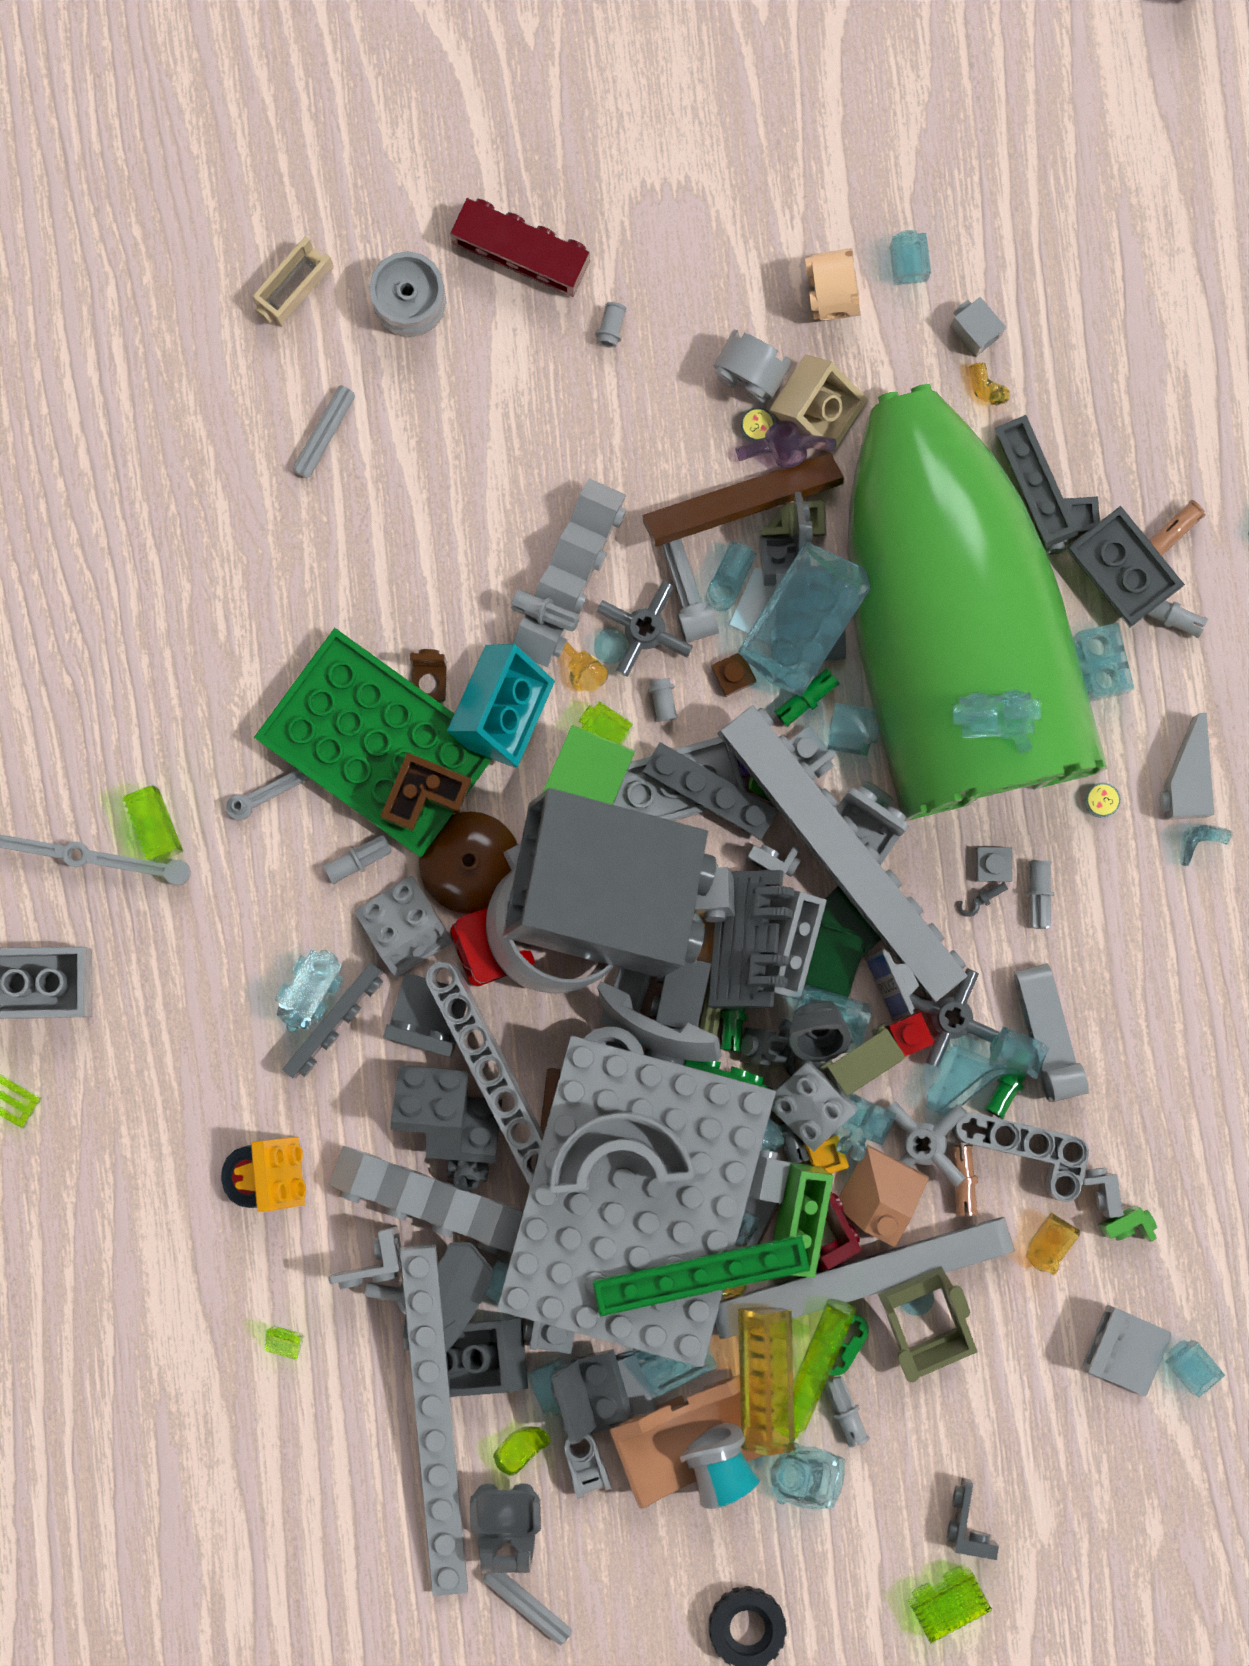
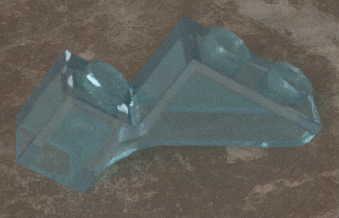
(967, 1073)

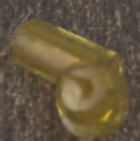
(986, 389)

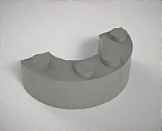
(620, 1132)

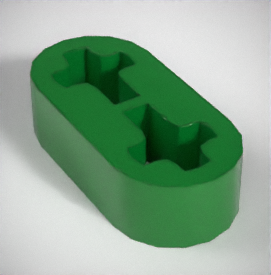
(852, 1347)

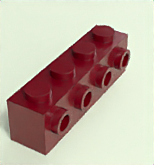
(520, 246)

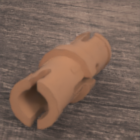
(966, 1189)

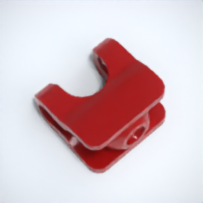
(474, 951)

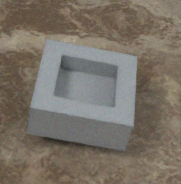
(994, 864)

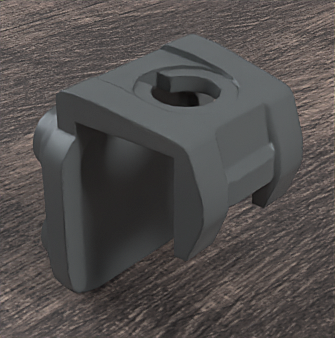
(505, 1518)

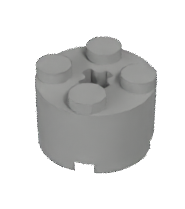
(751, 365)

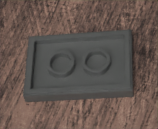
(1125, 566)

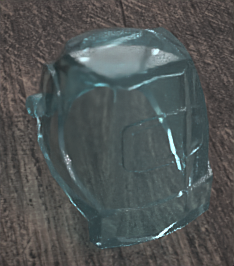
(807, 1477)

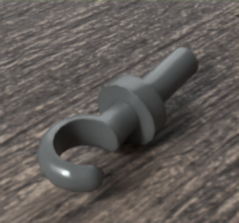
(984, 897)

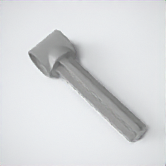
(696, 617)

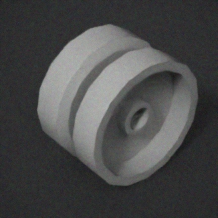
(421, 281)

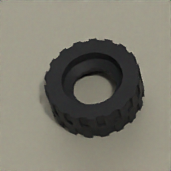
(754, 1600)

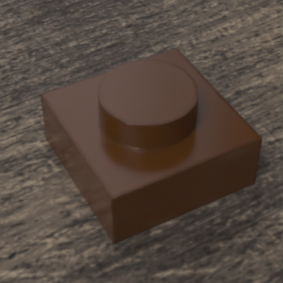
(733, 674)

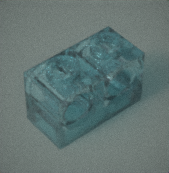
(1112, 662)

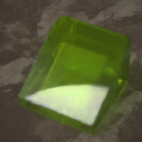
(283, 1342)

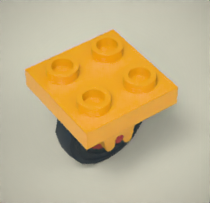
(265, 1175)

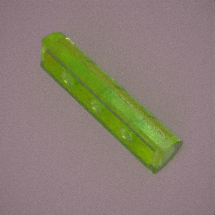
(819, 1360)

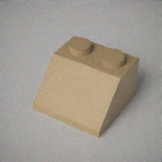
(819, 400)

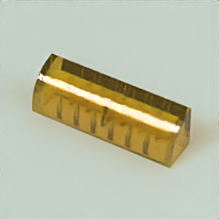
(766, 1380)

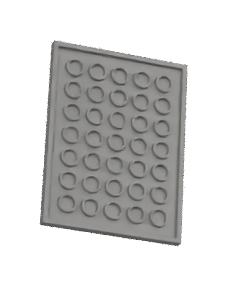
(627, 1215)

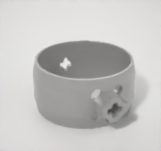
(510, 958)

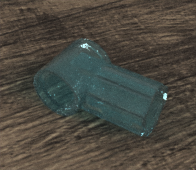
(731, 575)

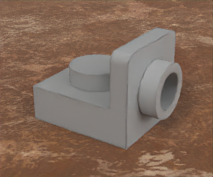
(812, 751)
(767, 859)
(1108, 1195)
(548, 1337)

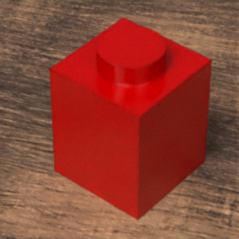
(911, 1034)

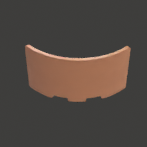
(655, 1440)

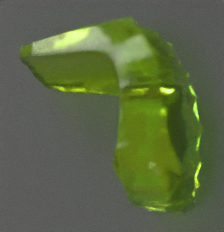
(520, 1449)

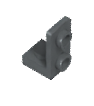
(977, 1543)

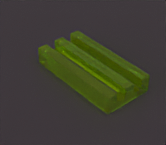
(27, 1110)

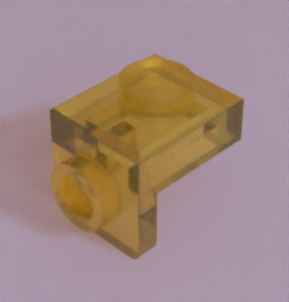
(1051, 1244)

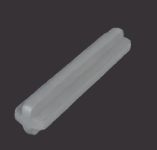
(323, 432)
(528, 1606)

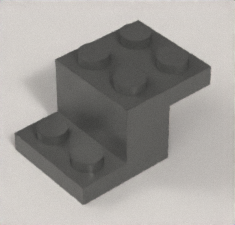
(439, 1105)

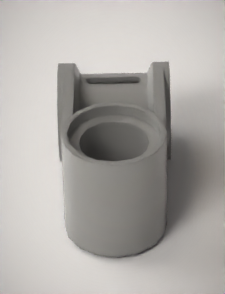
(586, 1468)

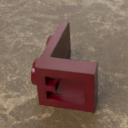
(845, 1234)

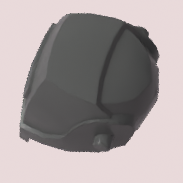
(819, 1032)

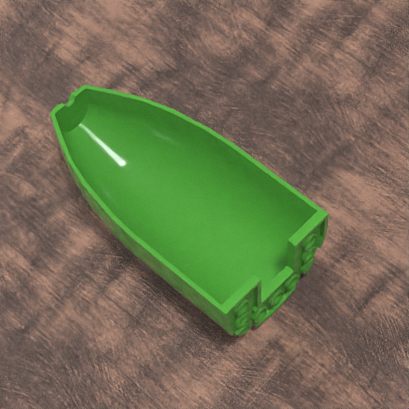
(957, 611)

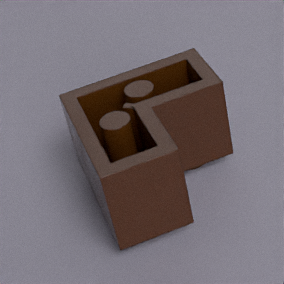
(423, 782)

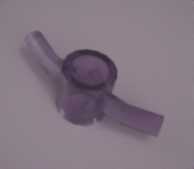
(786, 445)

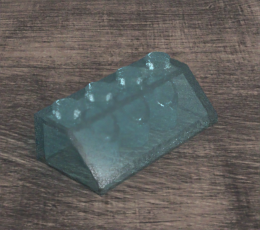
(805, 618)

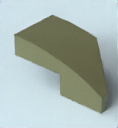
(783, 522)

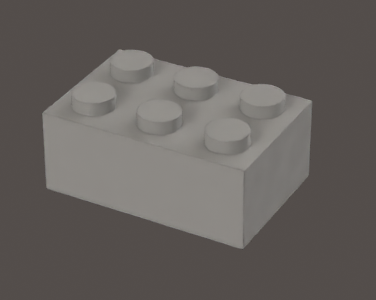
(45, 982)

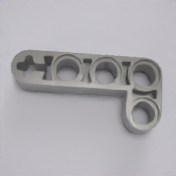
(1045, 1022)
(1019, 1146)

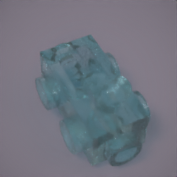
(999, 716)
(306, 995)

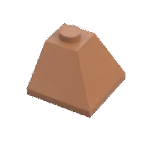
(882, 1195)

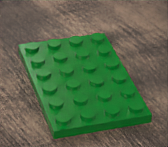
(351, 728)

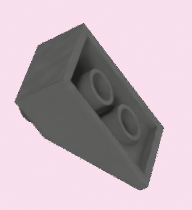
(488, 1359)

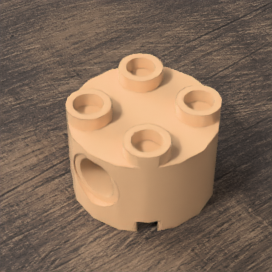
(835, 285)

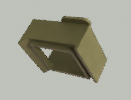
(864, 1062)
(941, 1349)

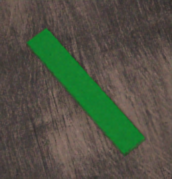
(701, 1275)

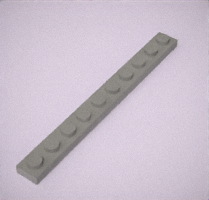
(434, 1420)

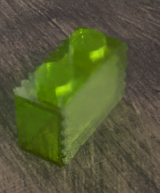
(152, 824)
(949, 1603)

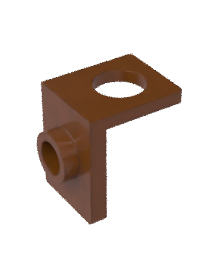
(430, 662)

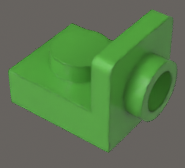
(1123, 1226)

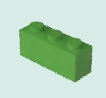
(805, 1209)

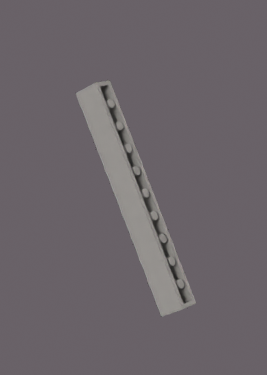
(842, 852)

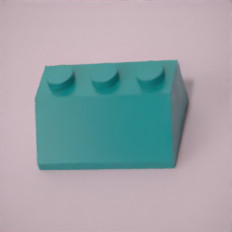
(501, 704)

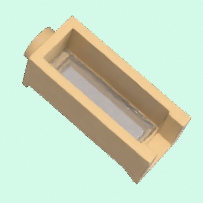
(291, 282)

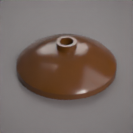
(442, 869)

